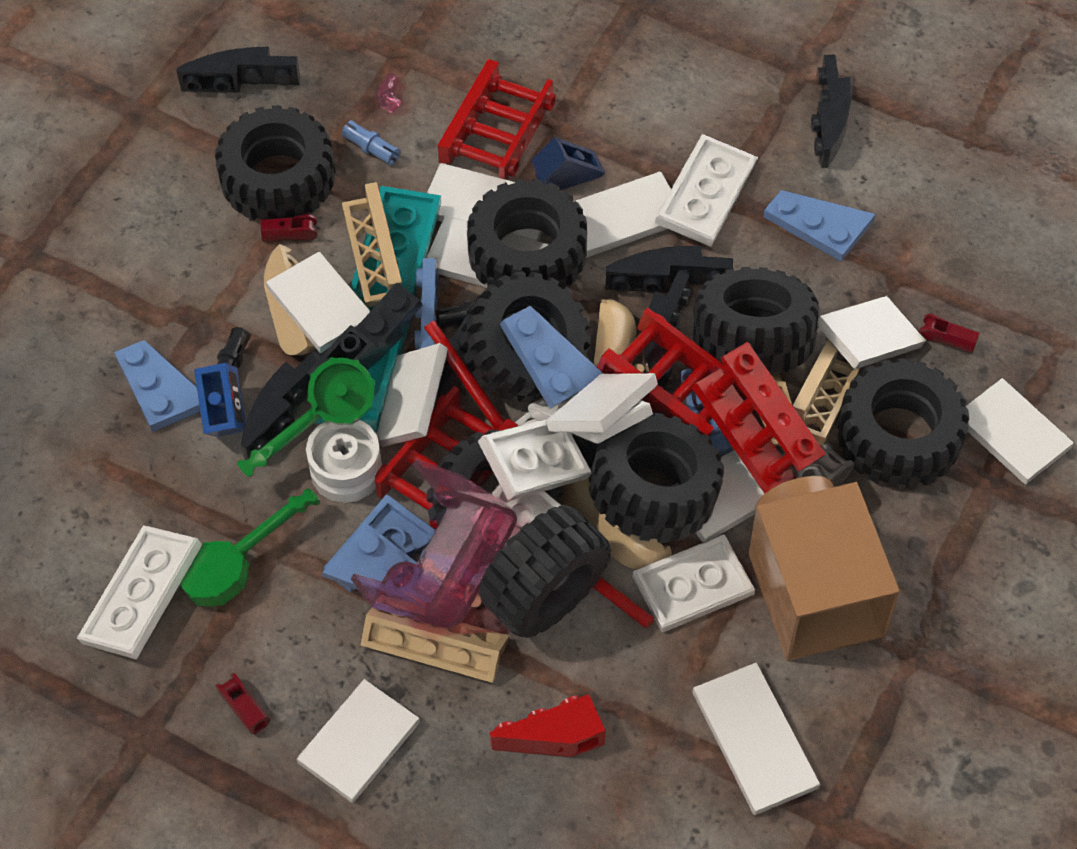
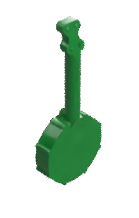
(339, 394)
(222, 568)

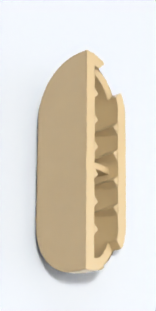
(615, 329)
(289, 335)
(624, 548)

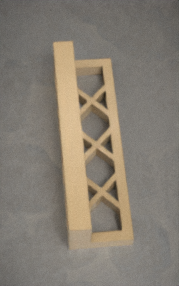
(382, 241)
(814, 393)
(457, 649)

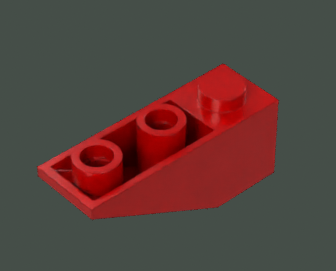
(559, 731)

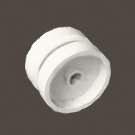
(343, 460)

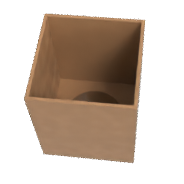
(821, 567)

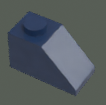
(566, 164)

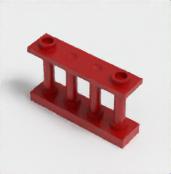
(478, 102)
(679, 348)
(445, 408)
(743, 430)

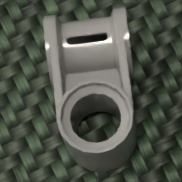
(829, 466)

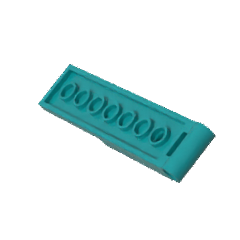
(411, 224)

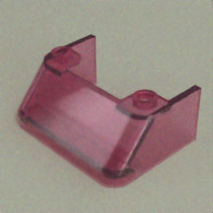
(455, 560)

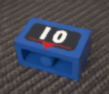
(220, 400)

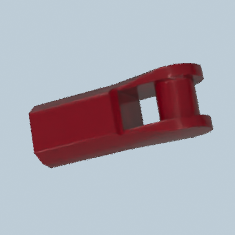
(291, 228)
(944, 332)
(243, 706)

